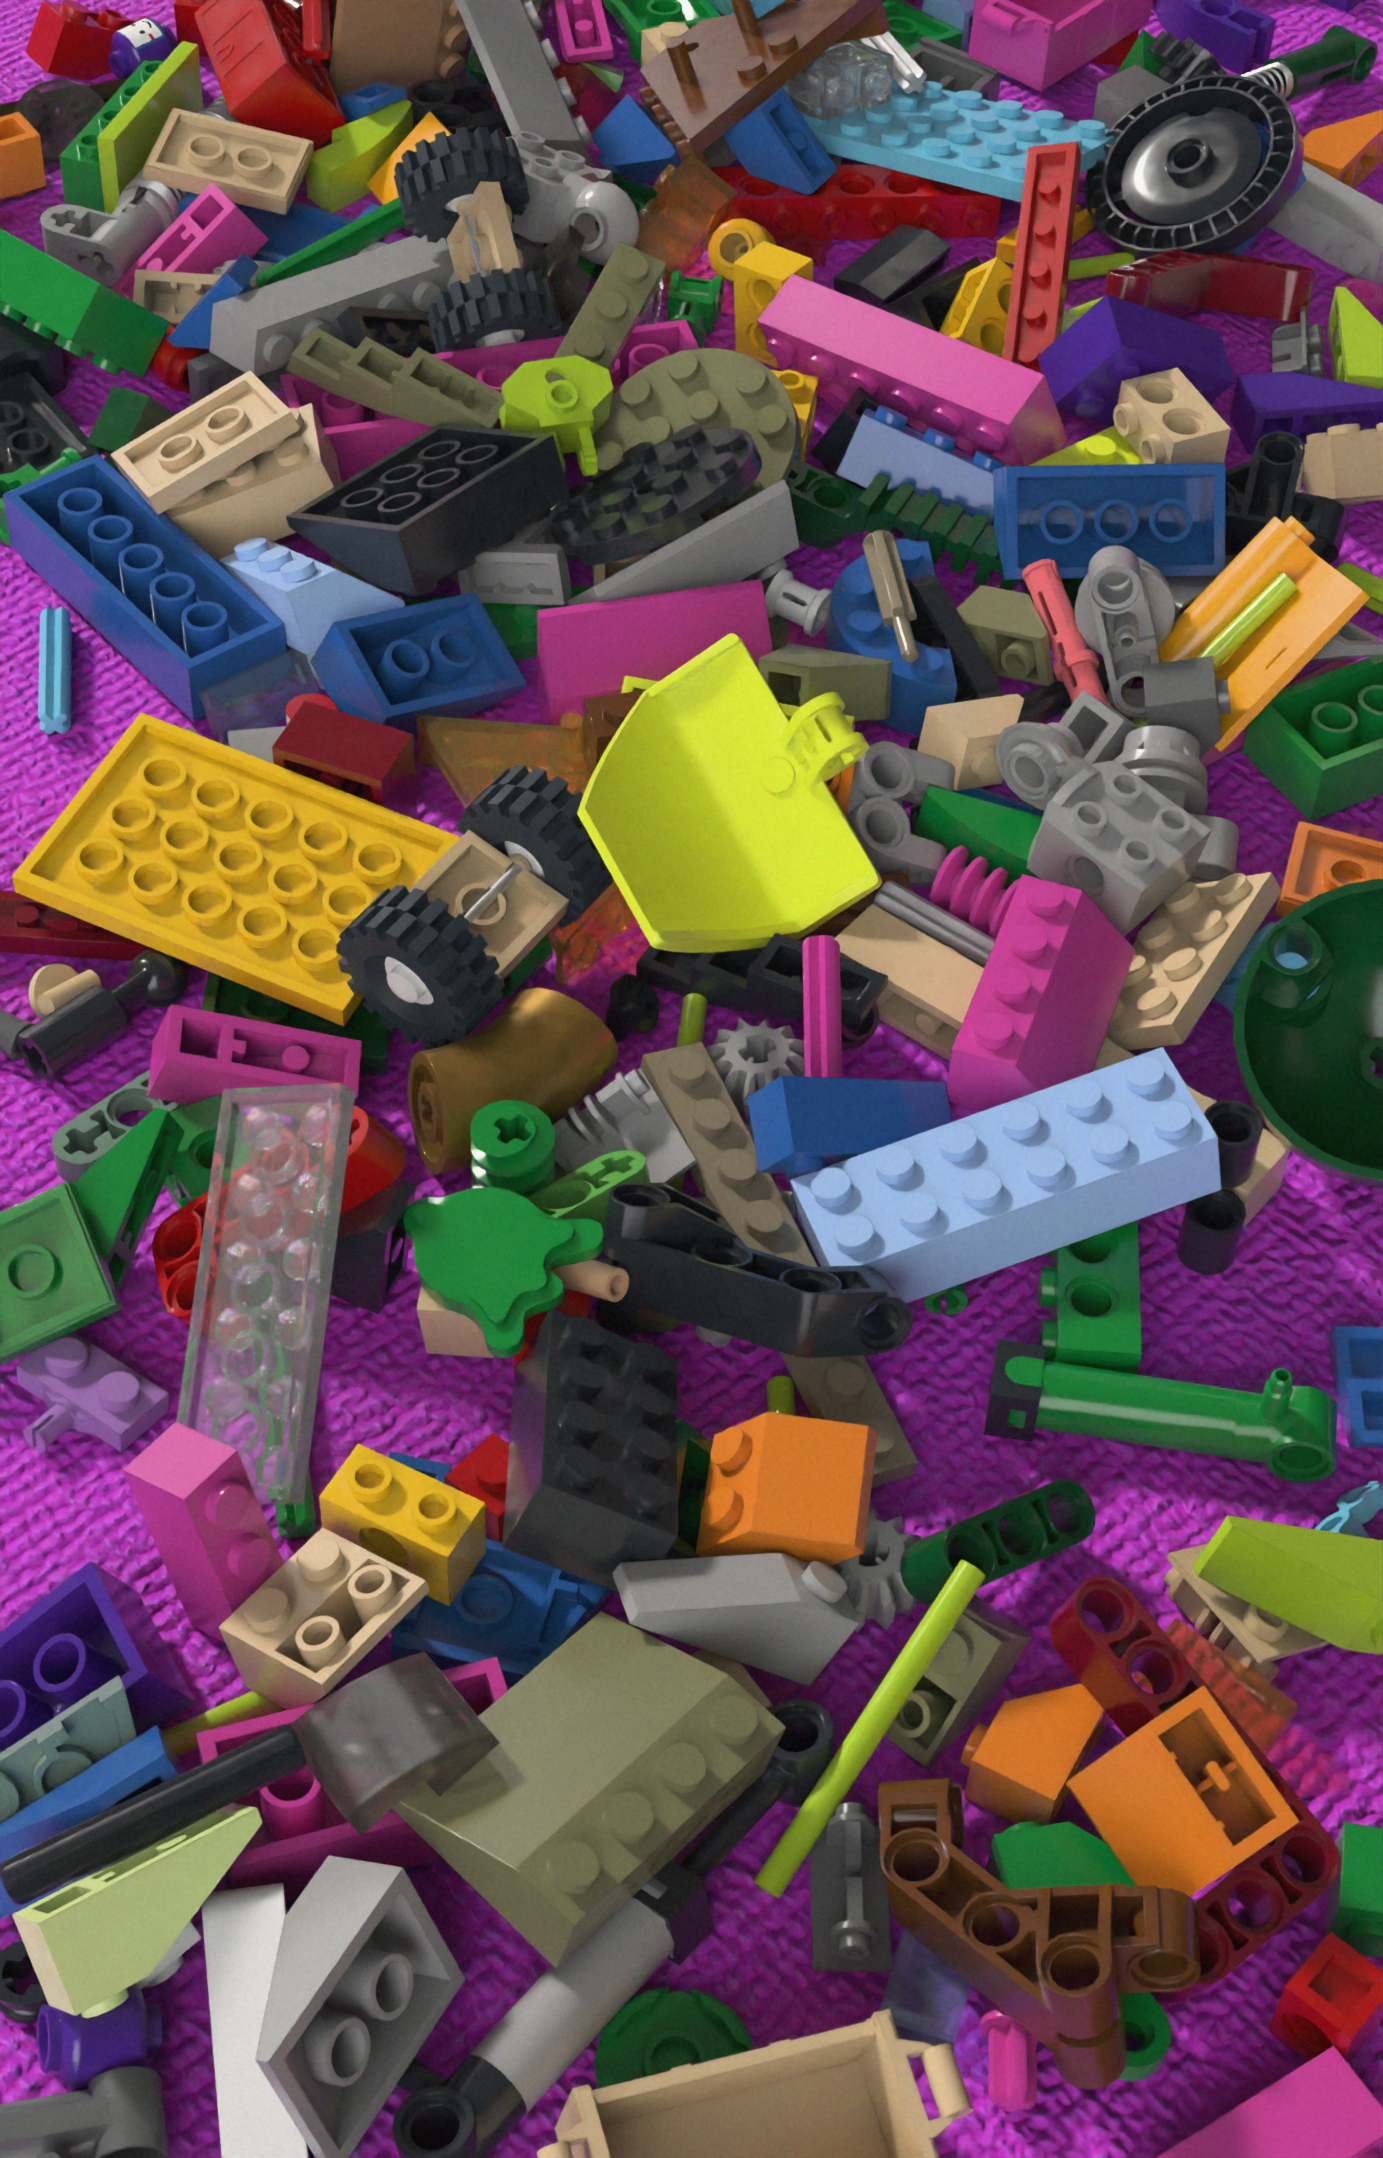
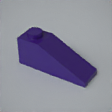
(1299, 405)

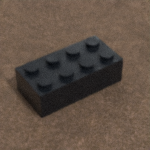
(591, 1450)

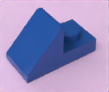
(195, 327)

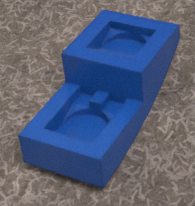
(370, 99)
(1358, 1382)

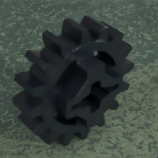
(1182, 59)

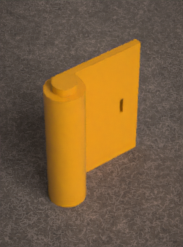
(1285, 639)

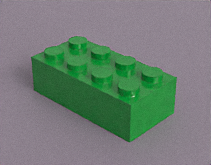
(76, 309)
(1323, 739)

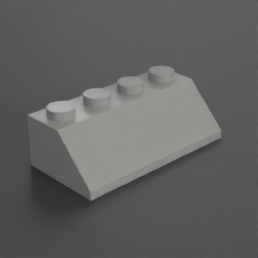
(523, 73)
(720, 552)

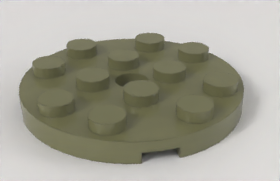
(710, 390)

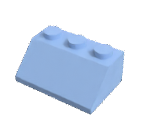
(303, 590)

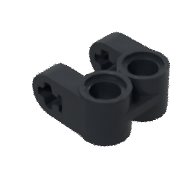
(446, 102)

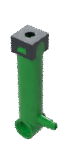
(1283, 1427)

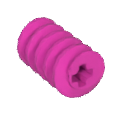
(969, 894)

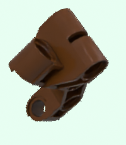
(1066, 1946)

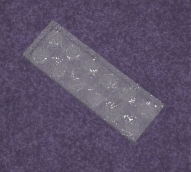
(267, 1278)

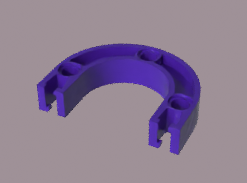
(1226, 28)

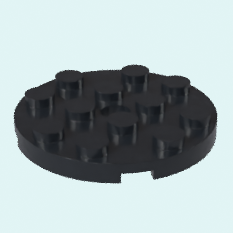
(655, 494)

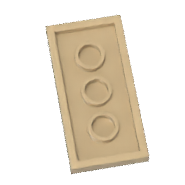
(1187, 957)

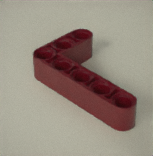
(1224, 281)
(1260, 1881)

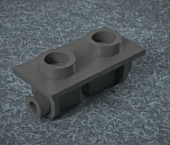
(1298, 347)
(849, 1895)

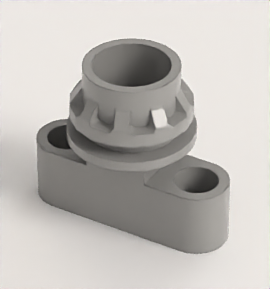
(1124, 615)
(1171, 764)

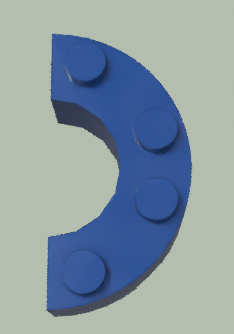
(858, 629)

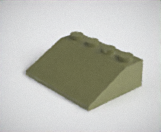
(596, 1780)

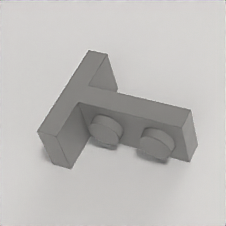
(522, 570)

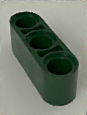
(1001, 1538)

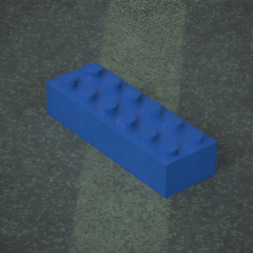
(140, 580)

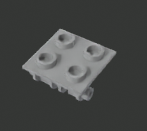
(623, 1118)

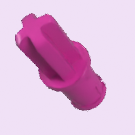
(1010, 2060)

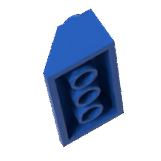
(1072, 511)

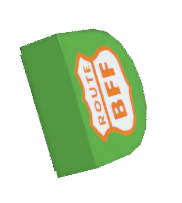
(608, 74)

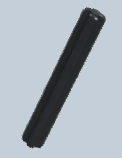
(152, 1815)

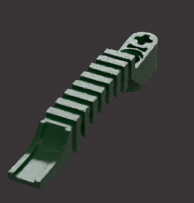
(832, 508)

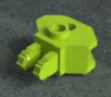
(566, 408)

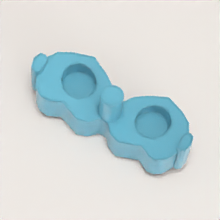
(1354, 1510)

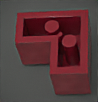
(351, 756)

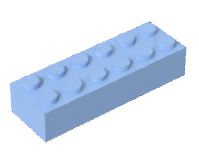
(1014, 1179)

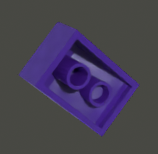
(78, 1643)

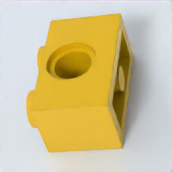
(406, 1520)

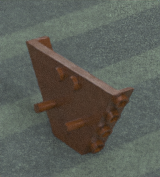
(738, 61)

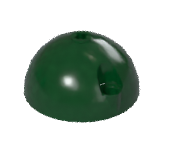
(1317, 1057)

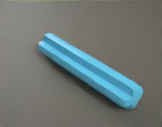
(55, 670)

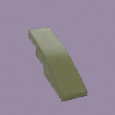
(410, 389)

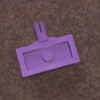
(88, 1394)

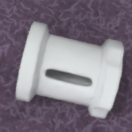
(784, 589)

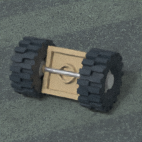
(467, 193)
(445, 945)

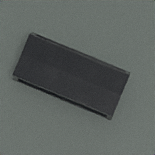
(894, 266)

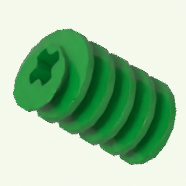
(512, 1147)

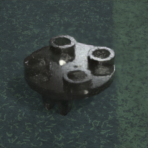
(41, 109)

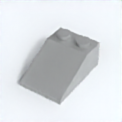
(351, 1999)

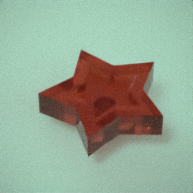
(809, 247)

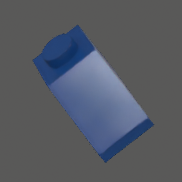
(634, 143)
(780, 146)

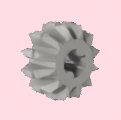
(755, 1058)
(875, 1576)

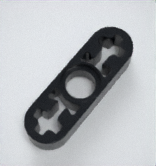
(940, 622)

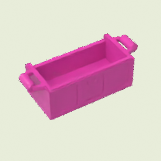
(1049, 38)

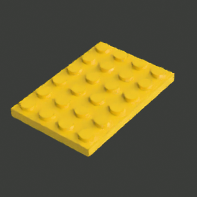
(226, 862)

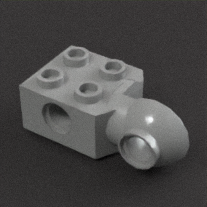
(571, 193)
(1099, 824)

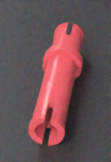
(1074, 661)

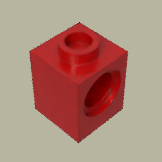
(1330, 2002)

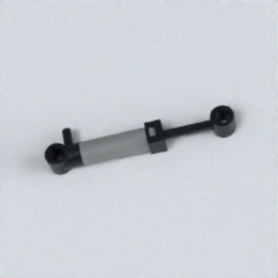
(581, 1996)

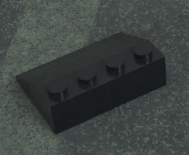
(435, 504)

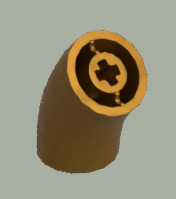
(534, 1052)

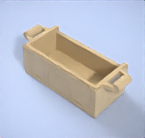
(794, 2099)

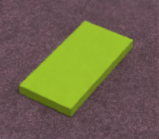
(135, 129)

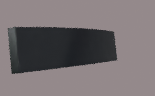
(758, 979)

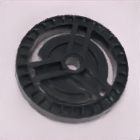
(1195, 168)

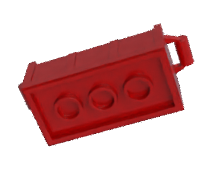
(264, 71)

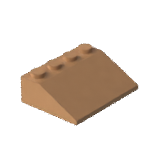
(395, 42)

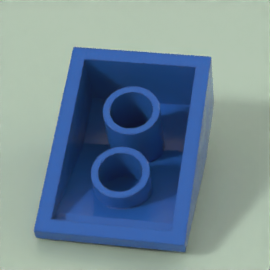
(416, 662)

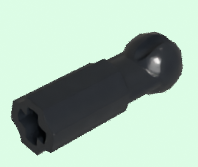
(100, 1015)

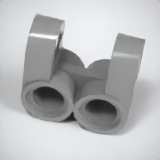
(878, 808)

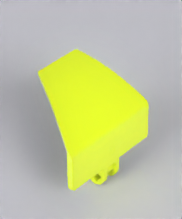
(724, 809)

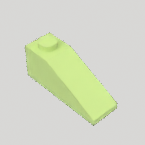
(127, 1915)

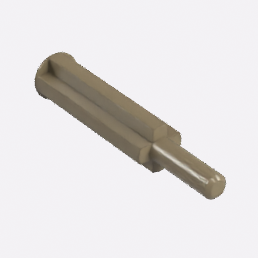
(891, 589)

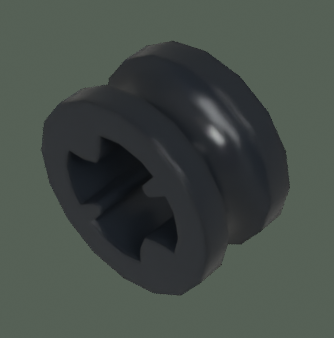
(14, 2006)

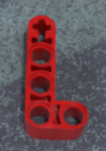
(372, 1164)

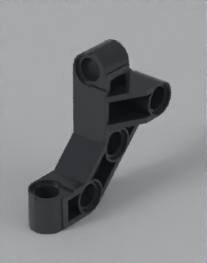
(1271, 488)
(698, 1271)

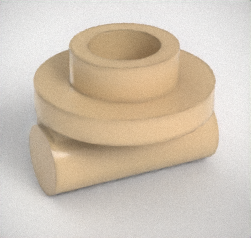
(57, 985)

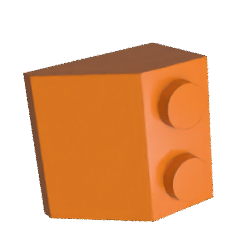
(788, 1489)

